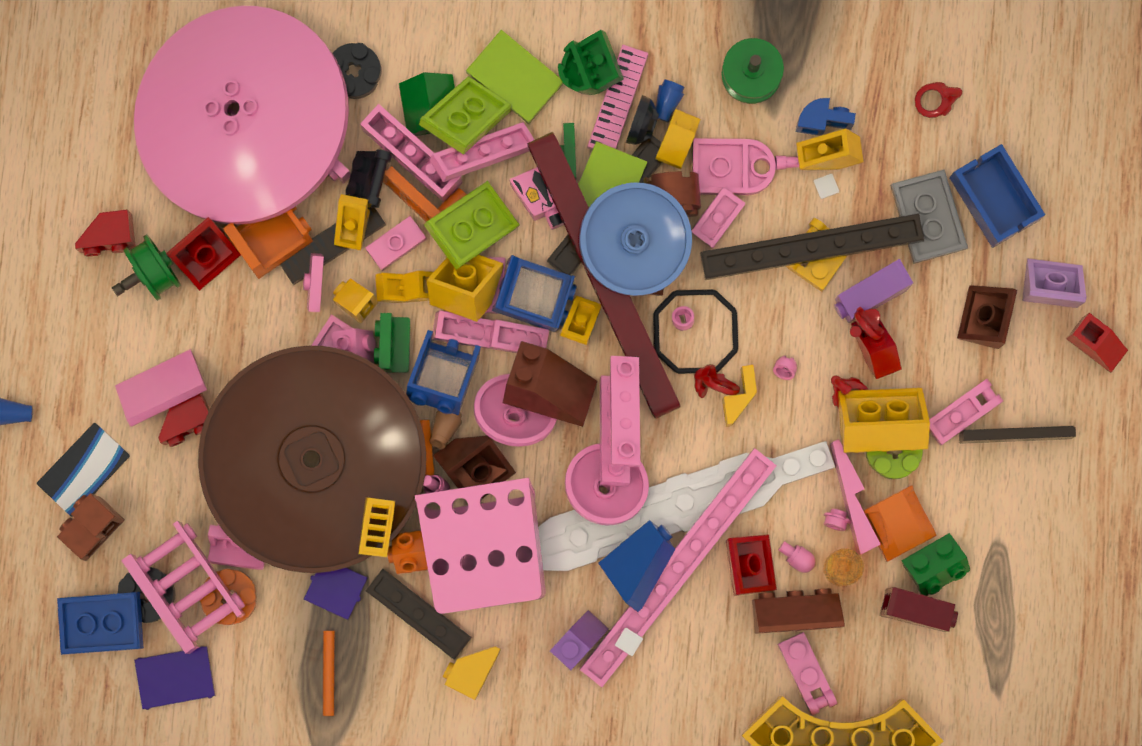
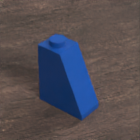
(639, 563)

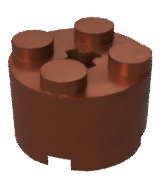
(683, 189)

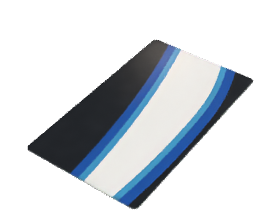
(83, 468)

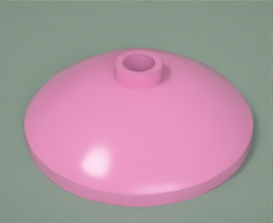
(495, 417)
(612, 508)

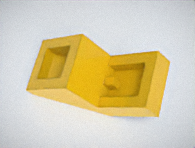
(402, 287)
(735, 404)

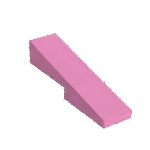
(486, 333)
(850, 484)

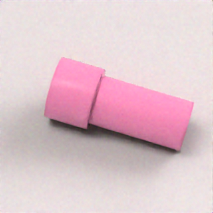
(784, 162)

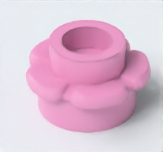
(836, 520)

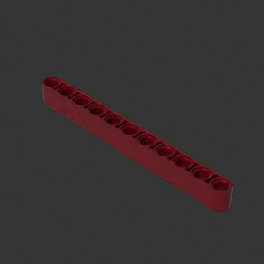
(617, 307)

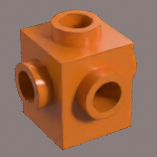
(408, 552)

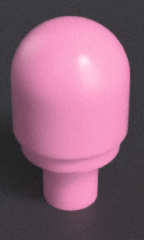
(435, 484)
(798, 557)

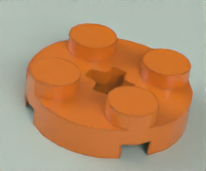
(239, 583)

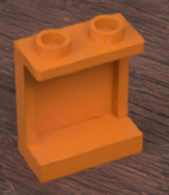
(270, 241)

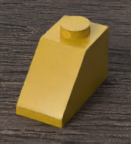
(830, 151)
(354, 299)
(471, 672)

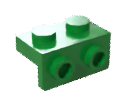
(394, 343)
(937, 565)

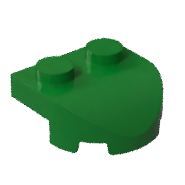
(590, 65)

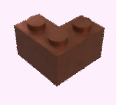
(91, 526)

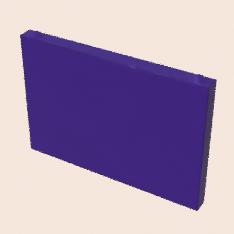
(174, 678)

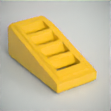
(388, 517)

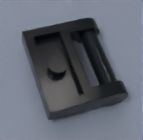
(368, 175)

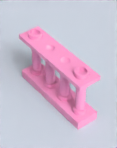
(619, 421)
(156, 589)

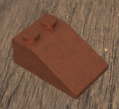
(548, 385)

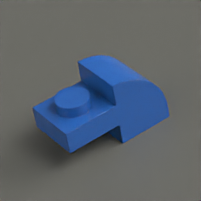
(818, 115)

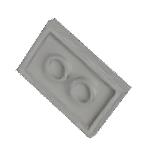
(939, 219)

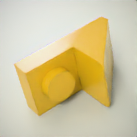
(678, 139)
(351, 222)
(581, 320)

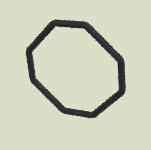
(687, 293)

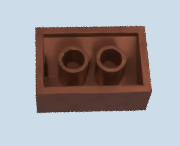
(797, 611)

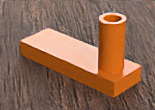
(414, 198)

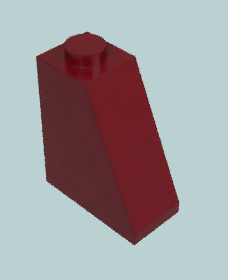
(918, 609)

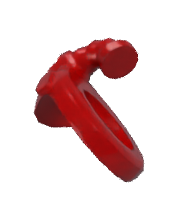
(948, 94)
(869, 322)
(711, 379)
(845, 387)

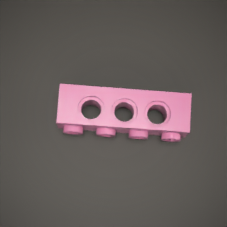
(407, 151)

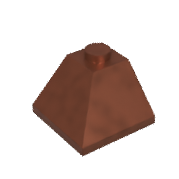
(474, 462)

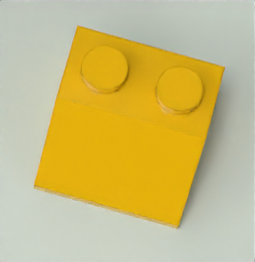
(465, 290)

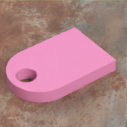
(731, 165)

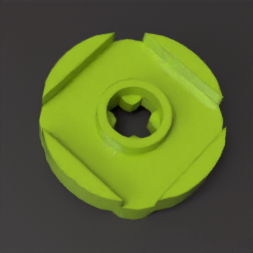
(894, 468)

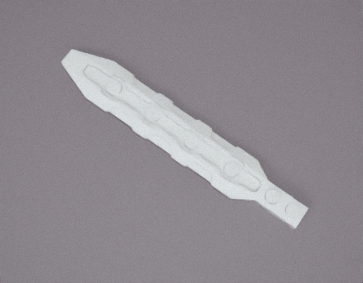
(573, 541)

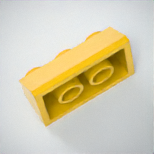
(883, 420)

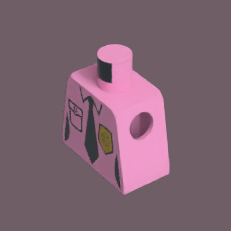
(535, 197)

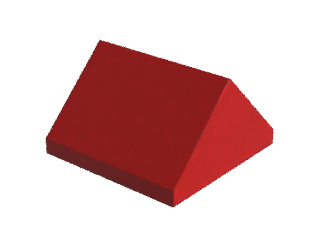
(203, 253)
(751, 564)

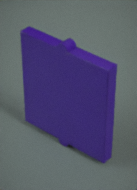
(336, 591)

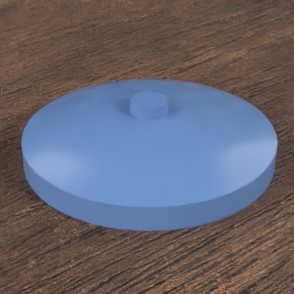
(635, 239)

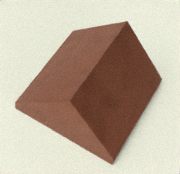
(987, 315)

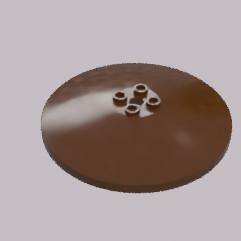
(301, 404)

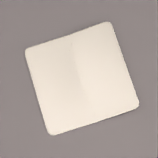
(826, 186)
(628, 641)

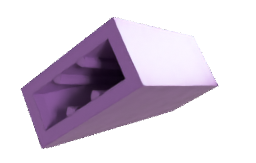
(874, 290)
(579, 640)

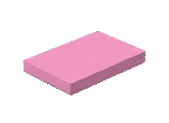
(160, 387)

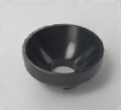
(643, 122)

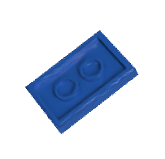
(100, 623)

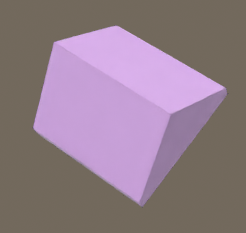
(1054, 283)

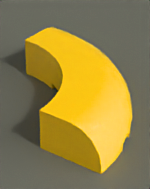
(788, 726)

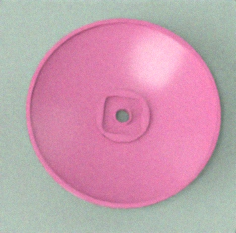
(278, 141)

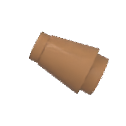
(444, 428)

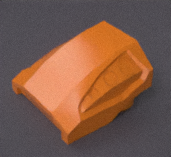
(899, 523)

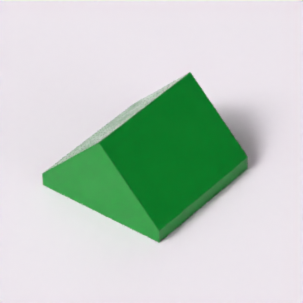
(422, 94)

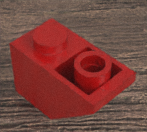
(107, 232)
(1098, 342)
(879, 354)
(184, 420)

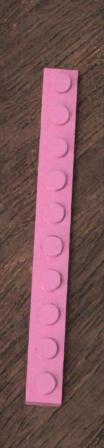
(683, 562)

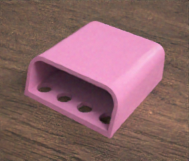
(482, 550)

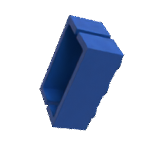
(997, 196)

